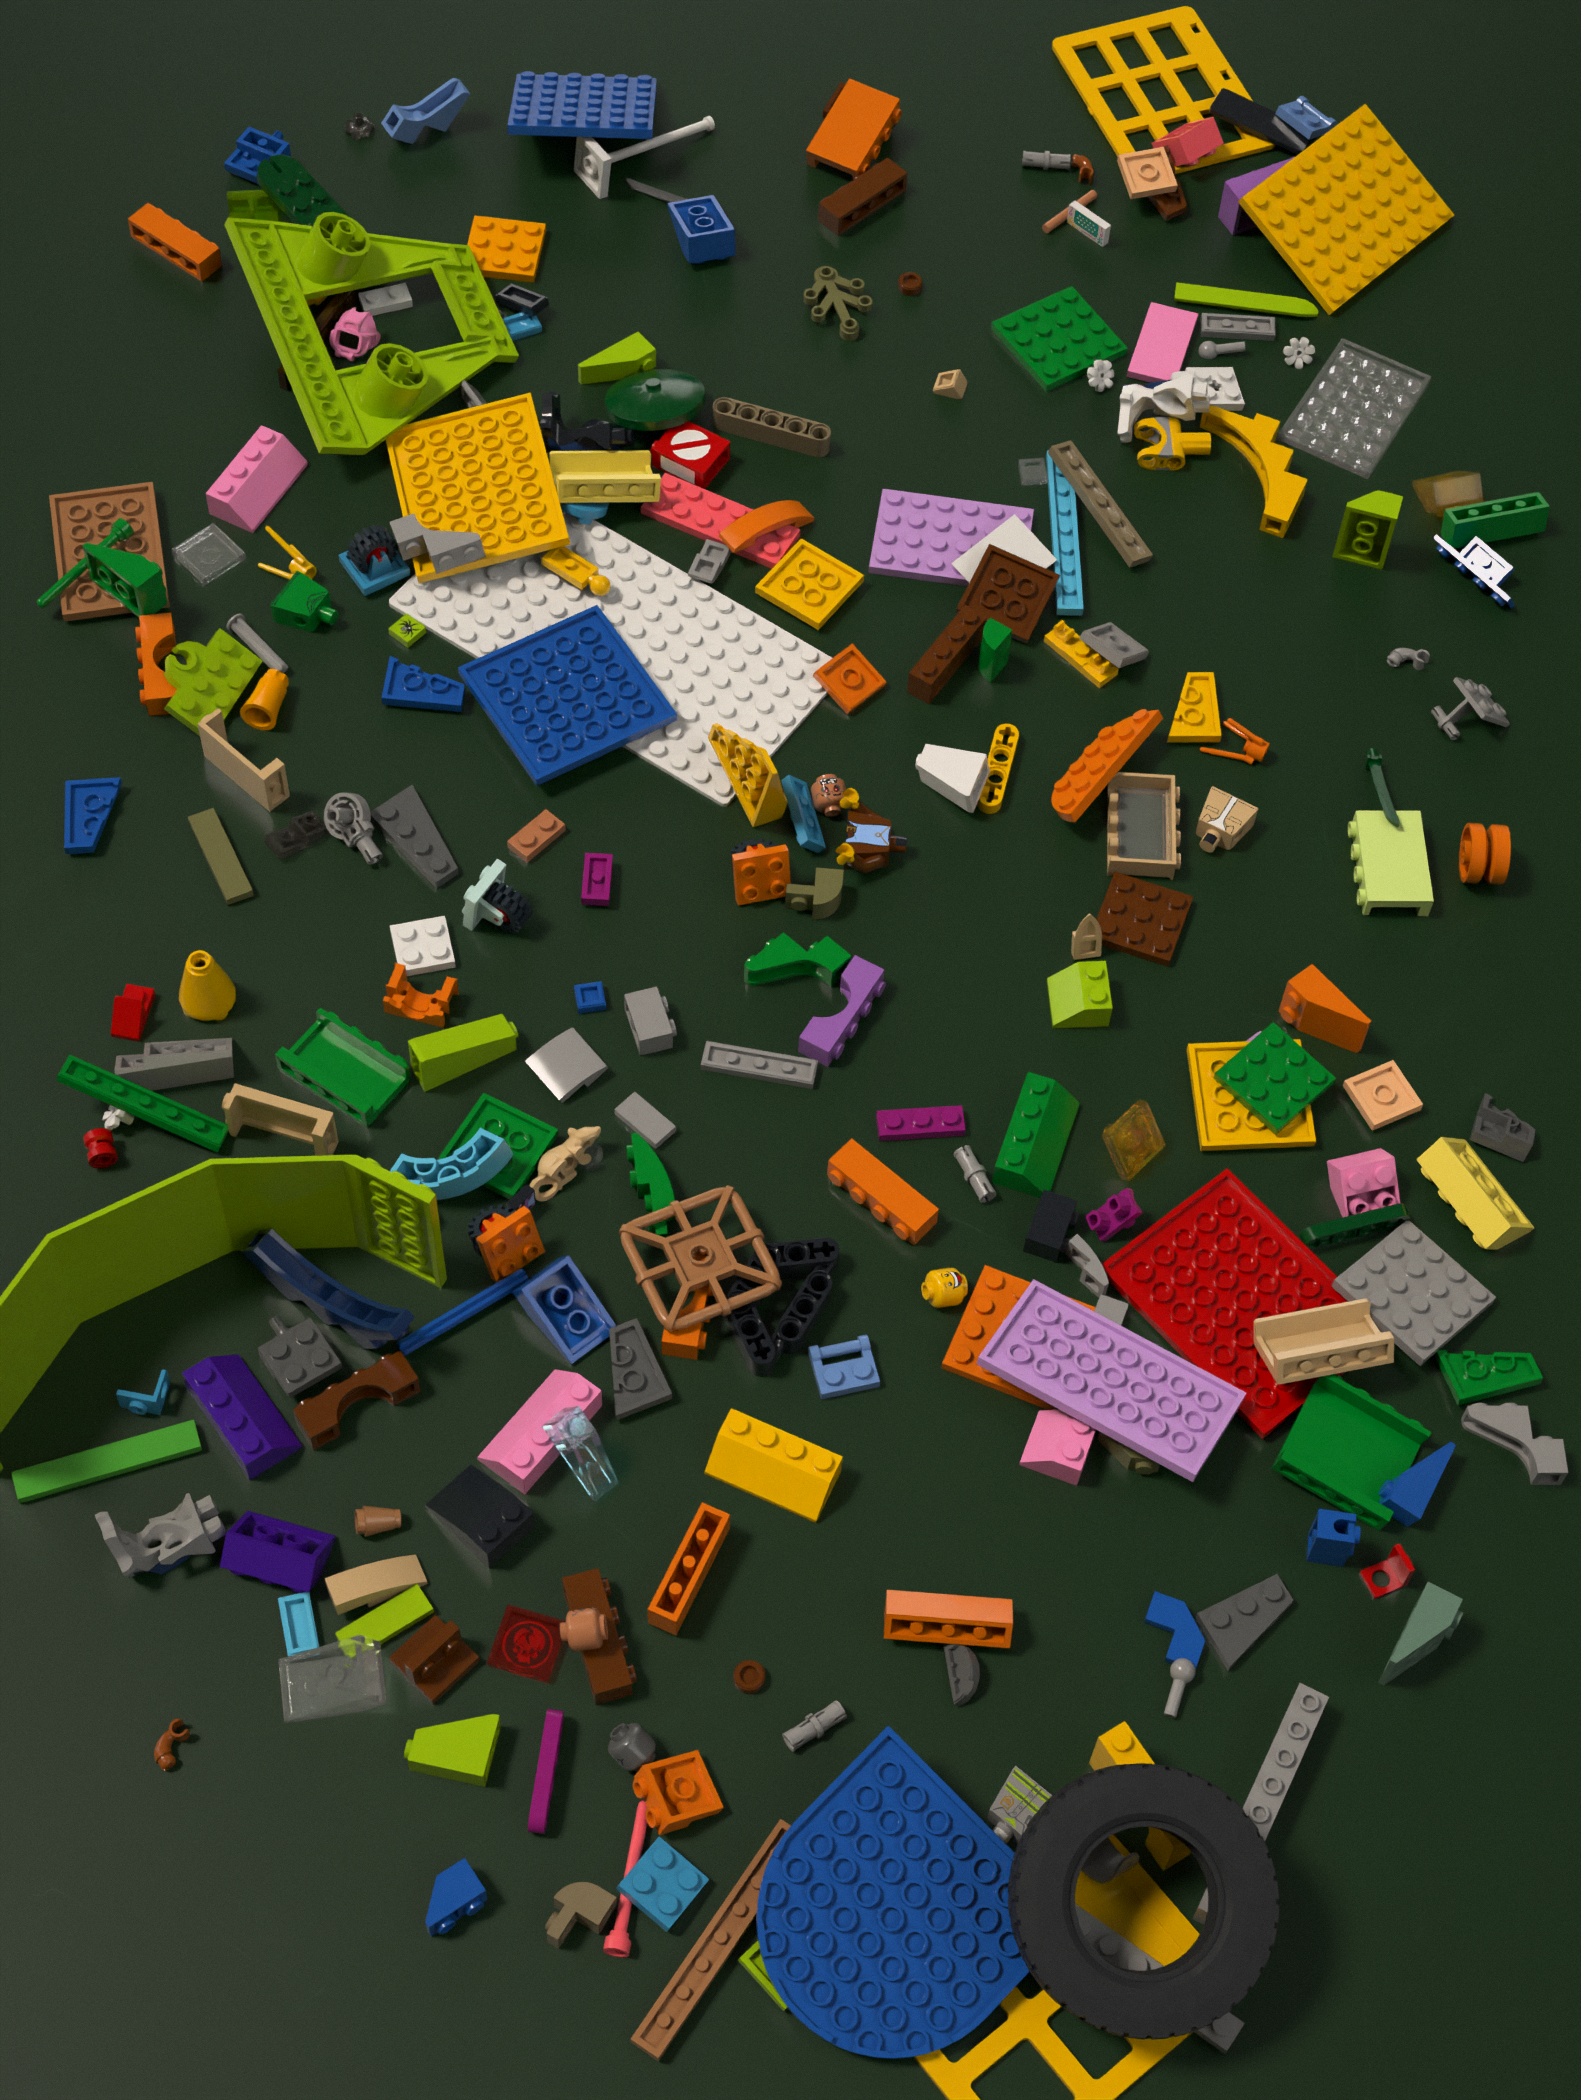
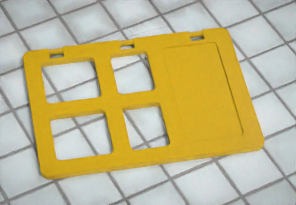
(1137, 1912)

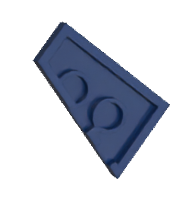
(414, 688)
(87, 811)

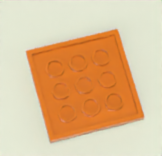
(986, 1311)

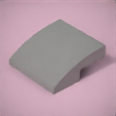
(566, 1064)

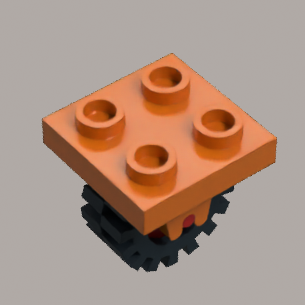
(760, 870)
(505, 1239)

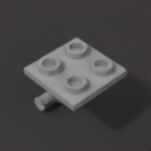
(1476, 699)

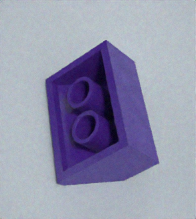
(276, 1551)

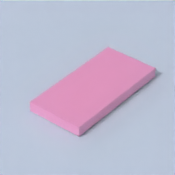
(1162, 343)

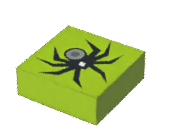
(407, 630)

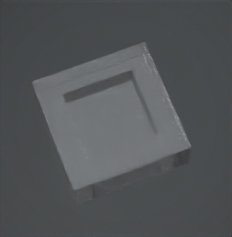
(1032, 471)

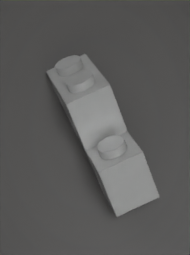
(445, 548)
(1511, 1429)

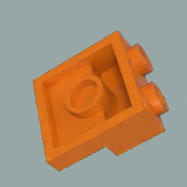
(676, 1792)

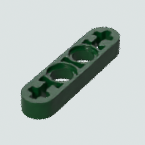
(1355, 1226)

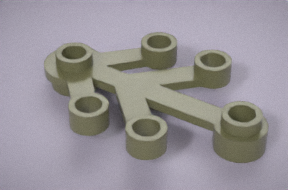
(828, 279)

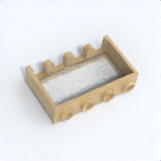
(1143, 825)

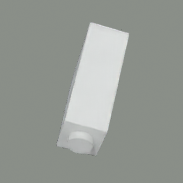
(954, 773)

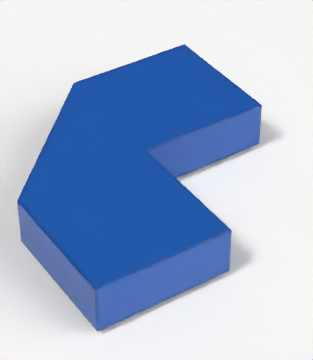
(1176, 1618)

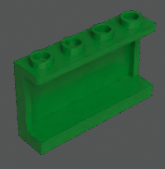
(345, 1068)

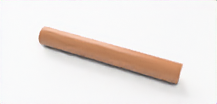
(1062, 216)

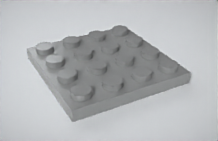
(1414, 1291)

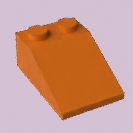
(1323, 1010)

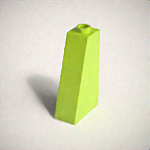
(460, 1049)

